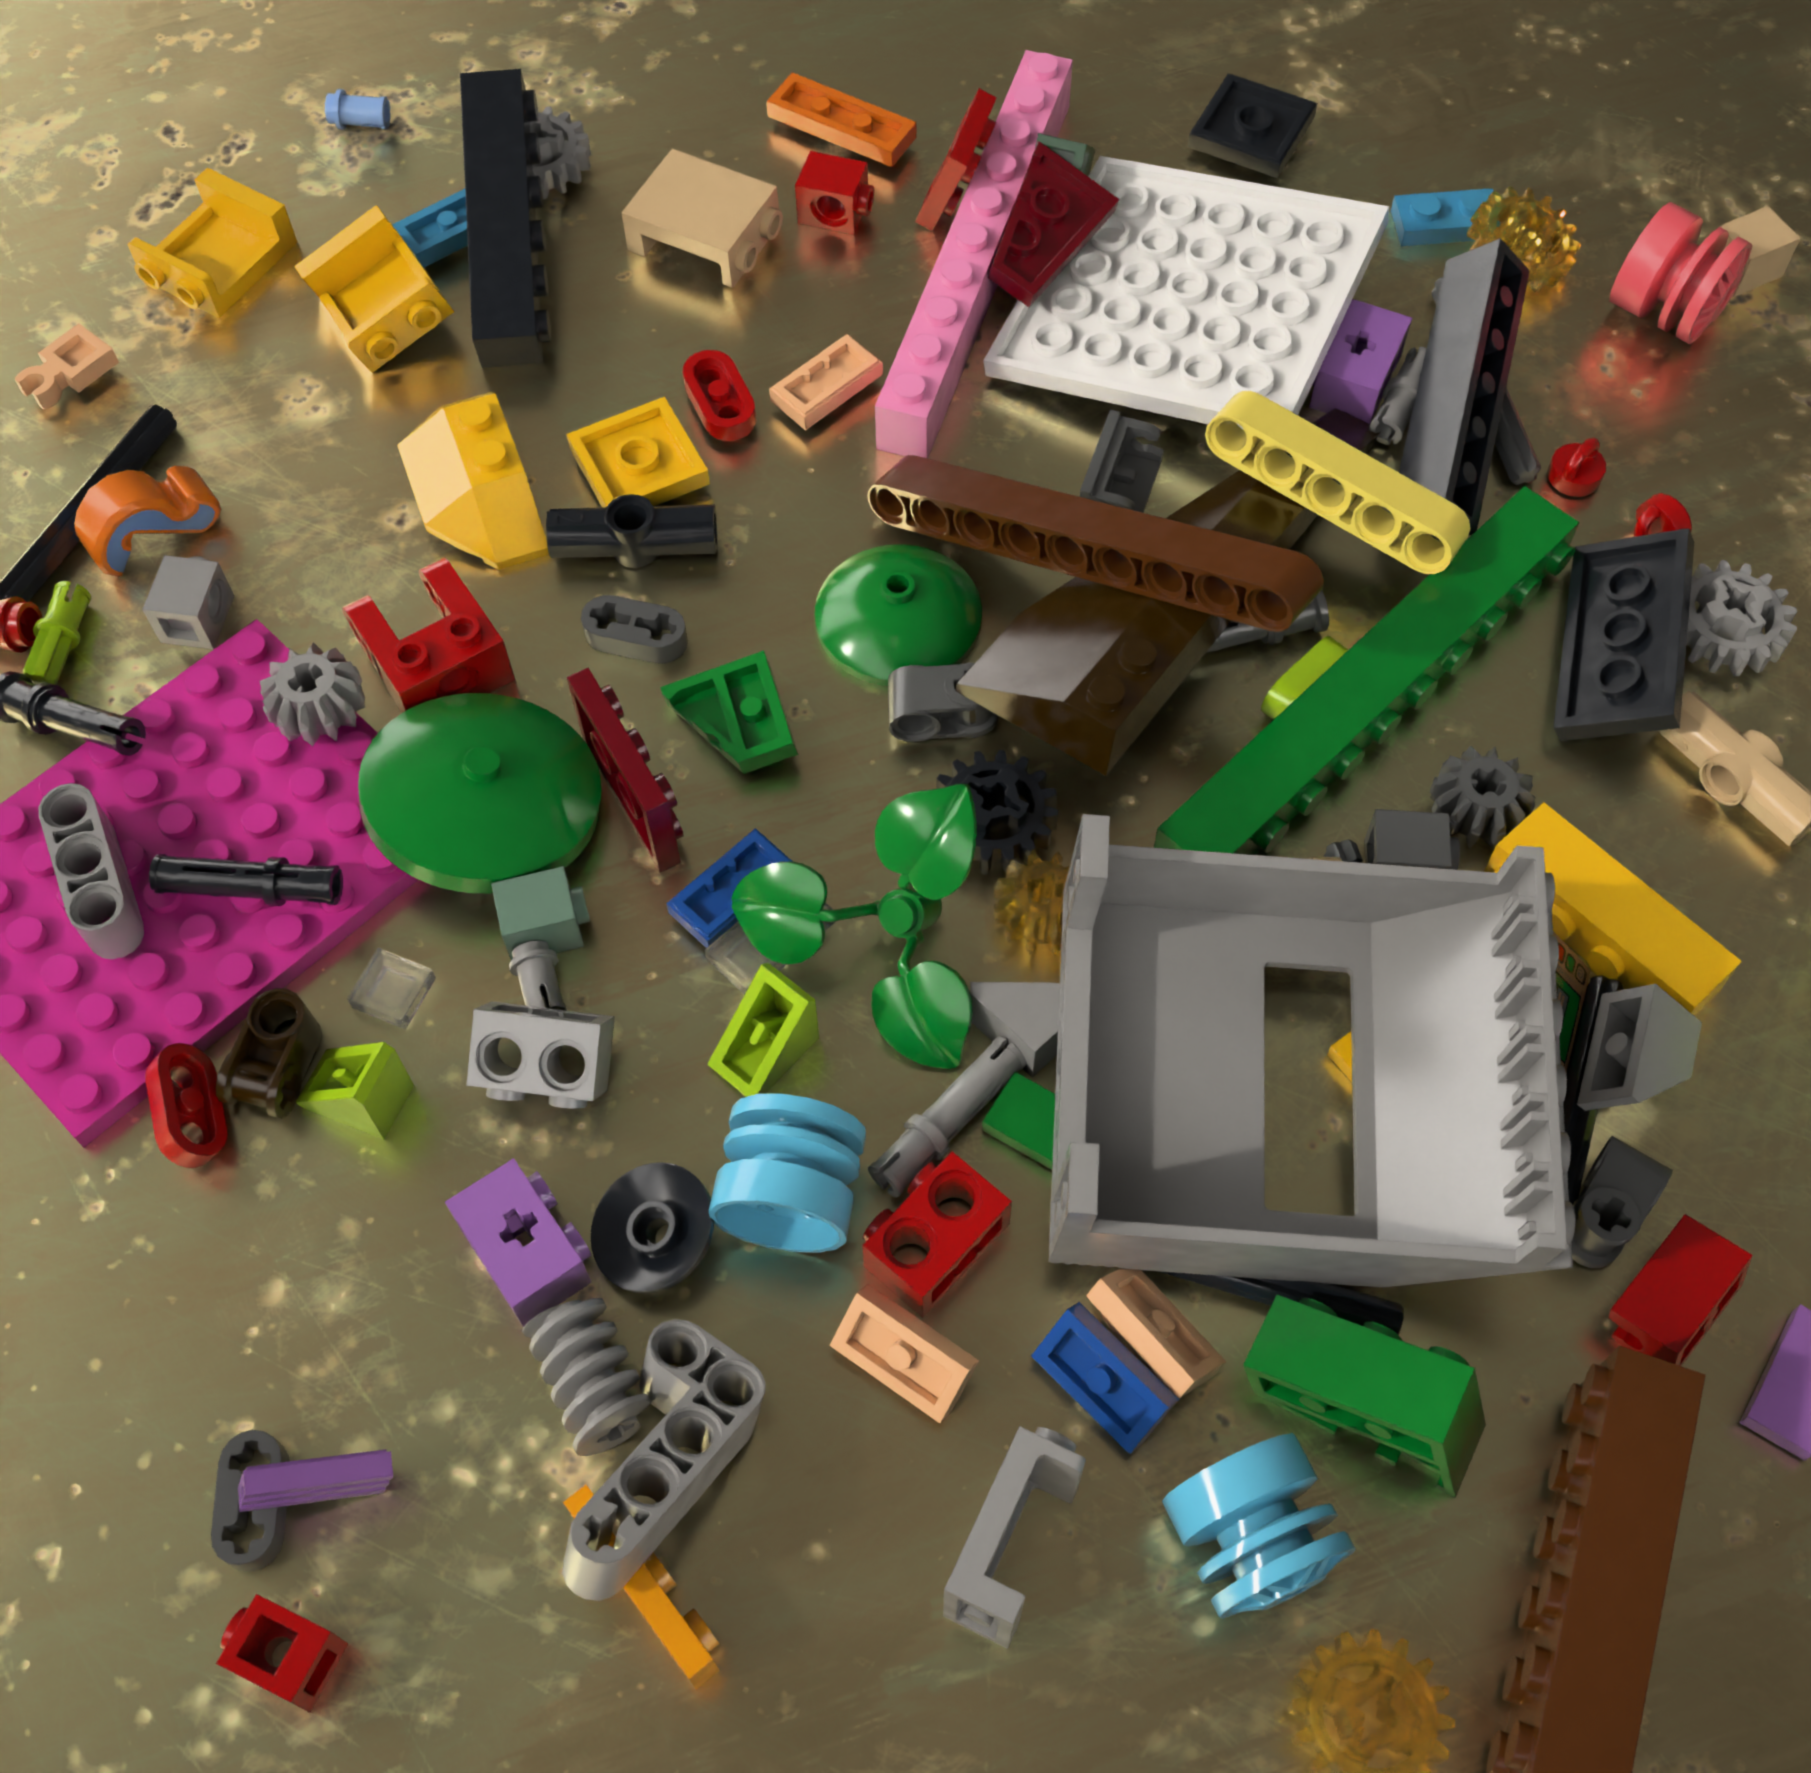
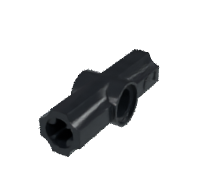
(632, 531)

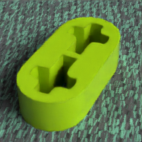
(1301, 676)

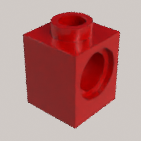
(833, 193)

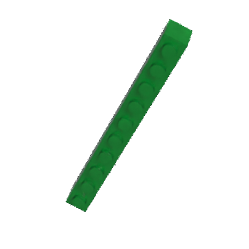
(1374, 683)

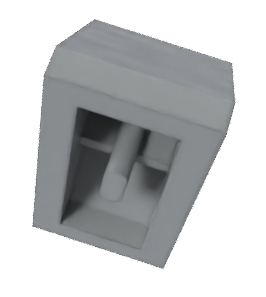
(1022, 1014)

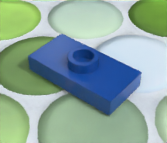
(706, 902)

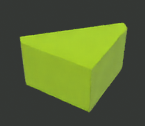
(766, 1033)
(359, 1087)

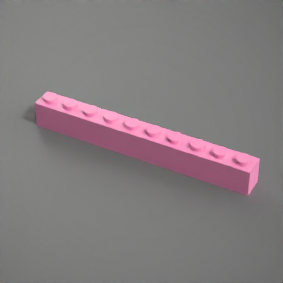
(959, 285)

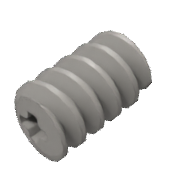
(586, 1374)

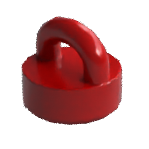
(1577, 468)
(1660, 515)

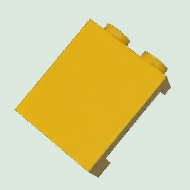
(218, 247)
(374, 289)

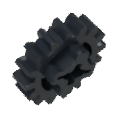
(1002, 818)

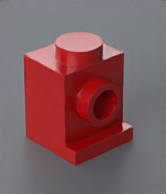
(305, 1669)

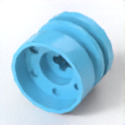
(788, 1173)
(1262, 1534)

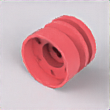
(1675, 270)

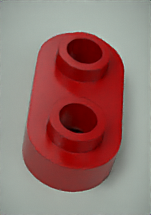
(724, 404)
(189, 1117)

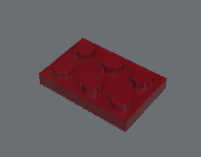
(623, 762)

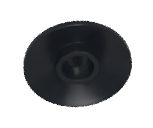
(632, 1215)

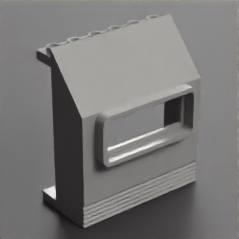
(1449, 1065)

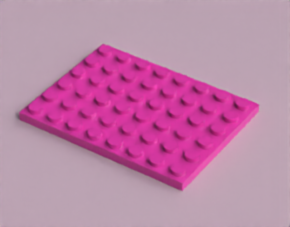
(201, 786)

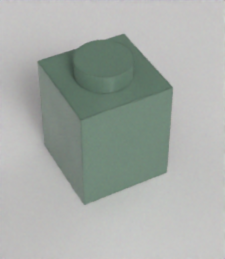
(541, 909)

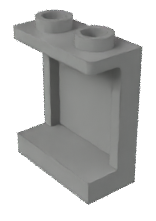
(971, 1595)

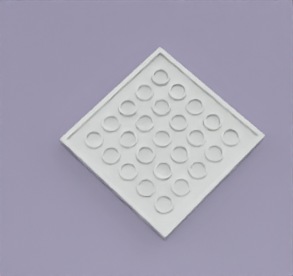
(1194, 294)

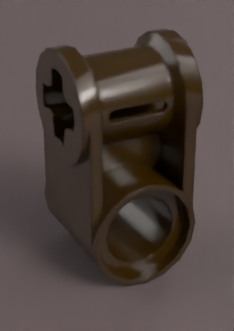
(270, 1066)

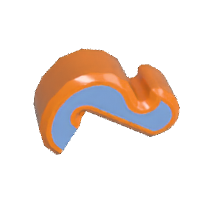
(138, 504)

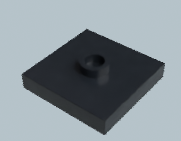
(1252, 125)

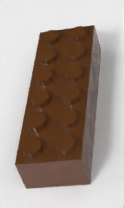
(1602, 1570)

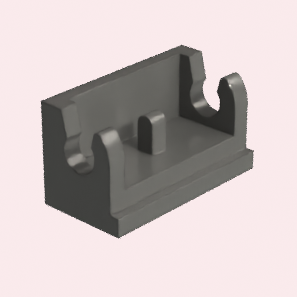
(1122, 467)

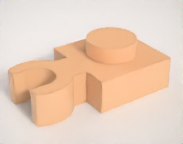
(70, 361)

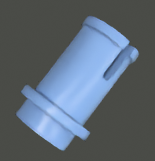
(357, 110)

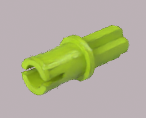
(56, 633)

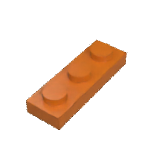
(842, 119)

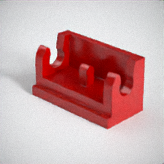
(1679, 1292)

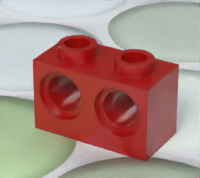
(950, 1241)

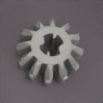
(312, 694)

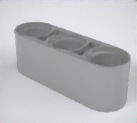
(85, 840)

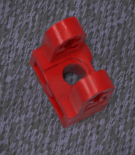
(442, 659)

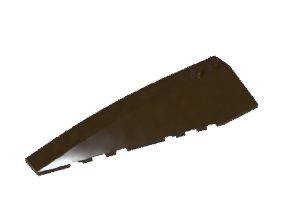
(1102, 661)

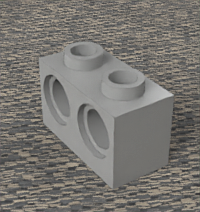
(540, 1038)

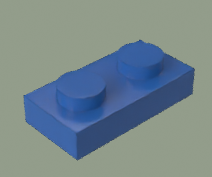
(1104, 1377)

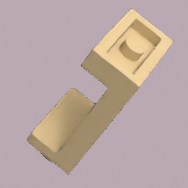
(704, 213)

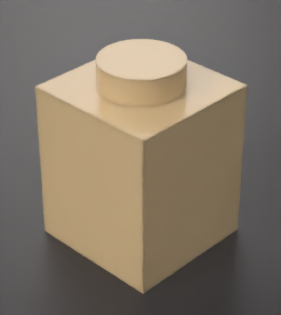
(1771, 249)

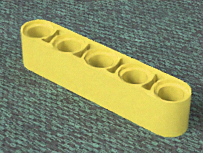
(1363, 488)

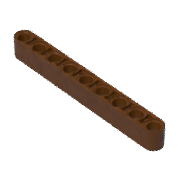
(1099, 542)

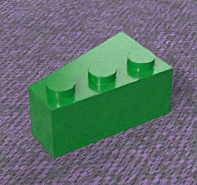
(1370, 1384)

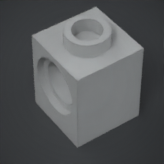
(188, 602)

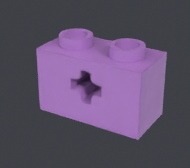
(1360, 361)
(501, 1209)

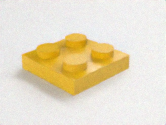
(639, 455)

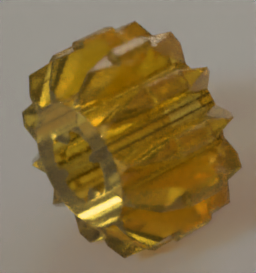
(1021, 897)

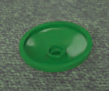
(878, 631)

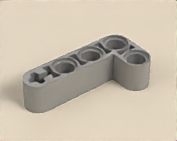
(657, 1468)

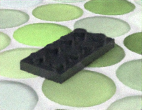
(1625, 636)

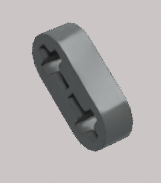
(634, 629)
(226, 1514)

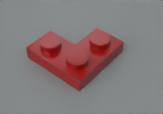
(959, 162)

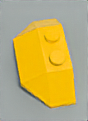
(474, 483)

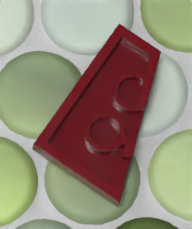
(1048, 225)

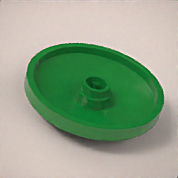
(478, 791)

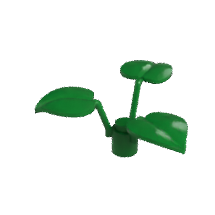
(932, 846)

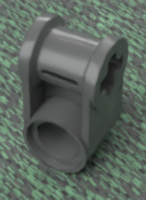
(927, 706)
(1615, 1202)

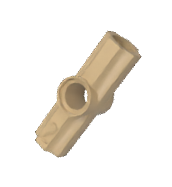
(1742, 769)

